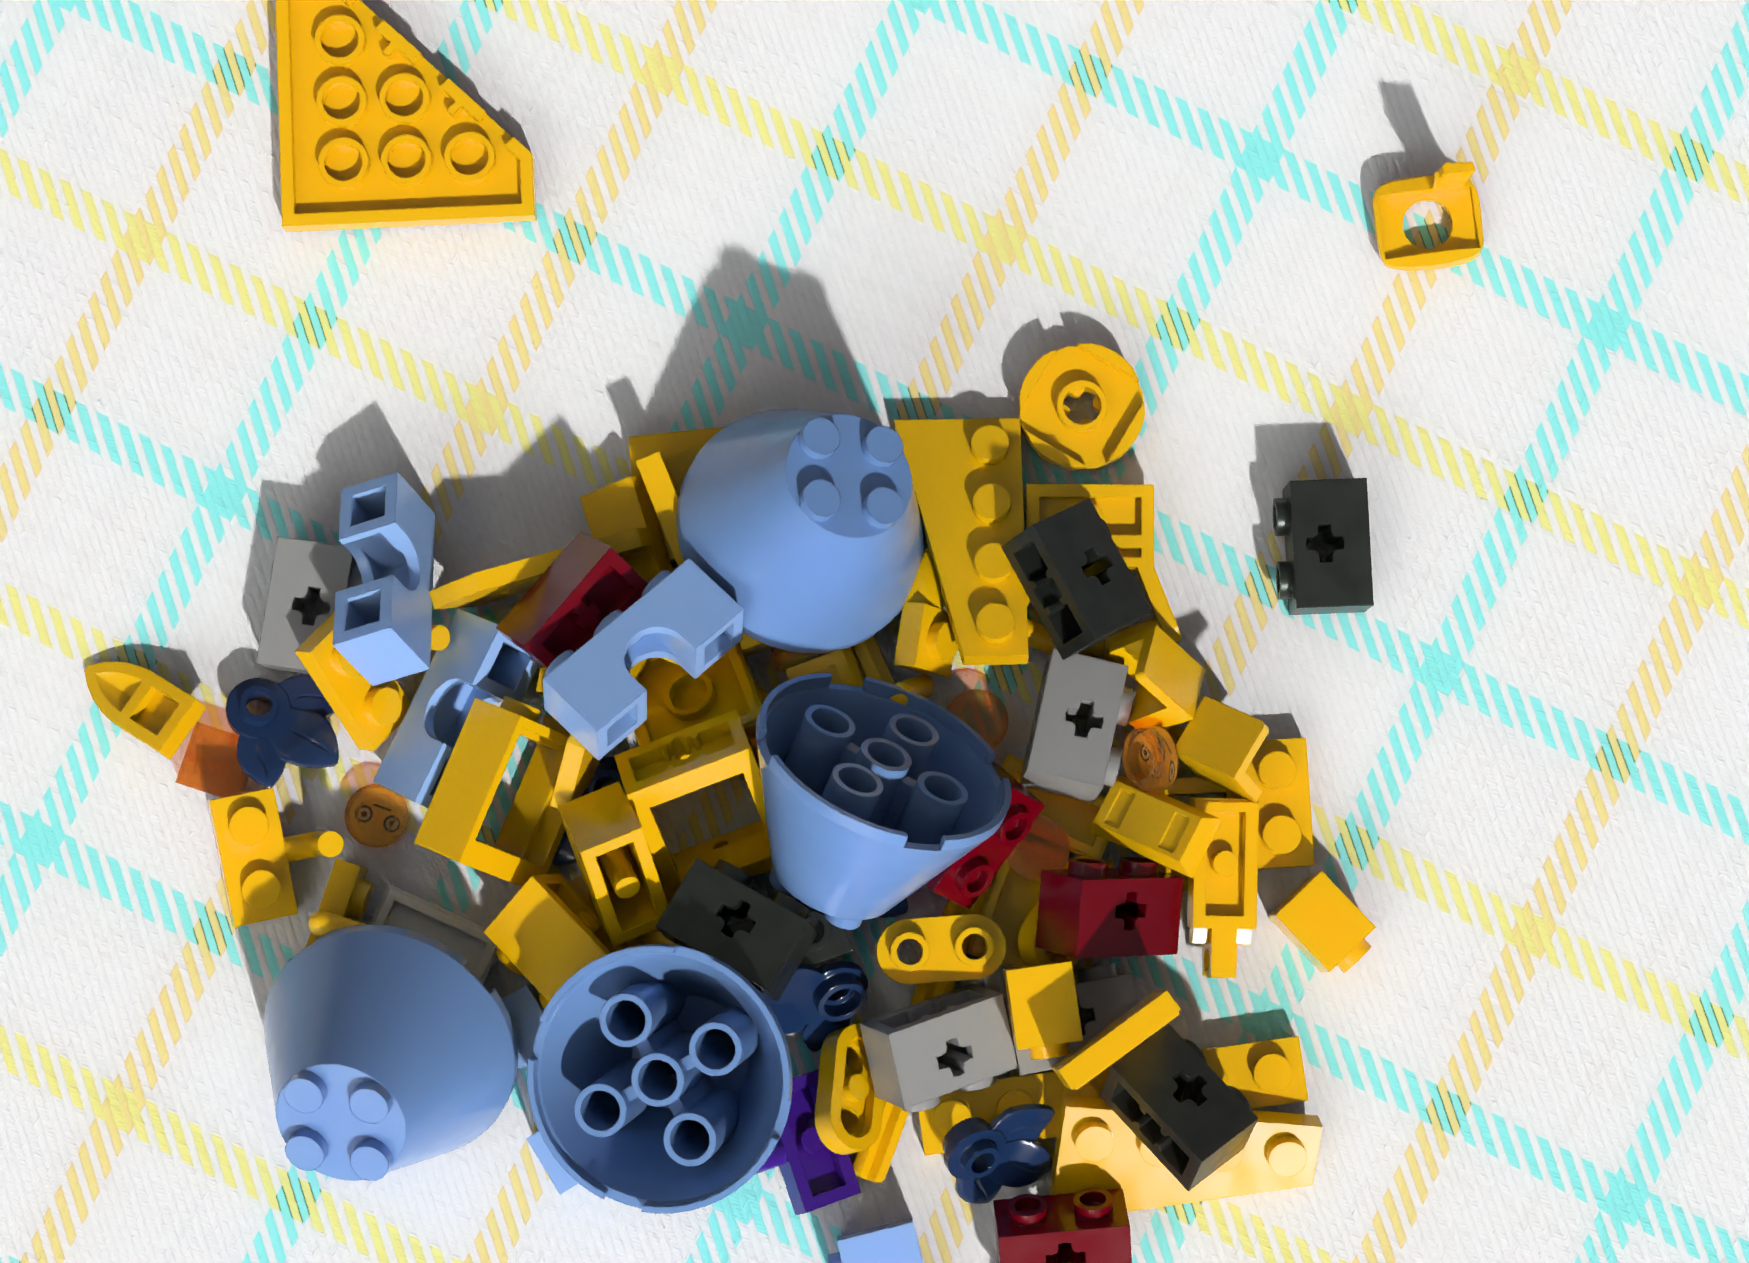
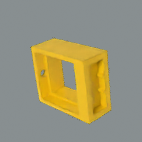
(658, 774)
(470, 782)

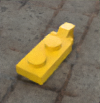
(1225, 886)

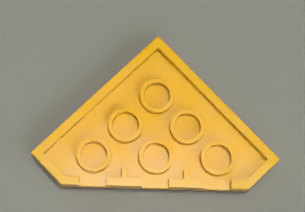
(383, 133)

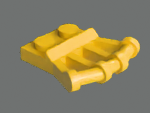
(1130, 518)
(1284, 804)

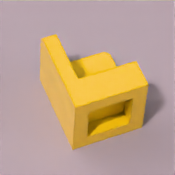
(1165, 675)
(1222, 745)

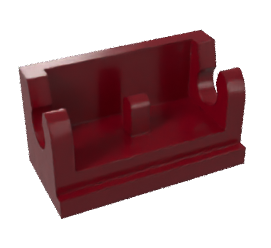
(571, 600)

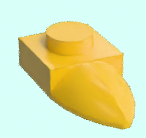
(925, 631)
(143, 704)

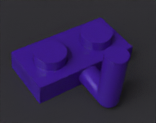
(809, 1169)

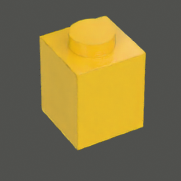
(1324, 924)
(1043, 1008)

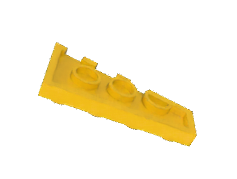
(971, 507)
(1103, 1153)

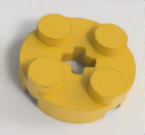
(1071, 372)

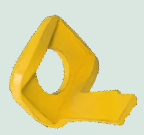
(1447, 188)

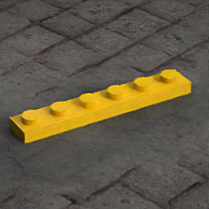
(1262, 1071)

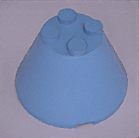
(804, 525)
(869, 793)
(384, 1052)
(660, 1078)

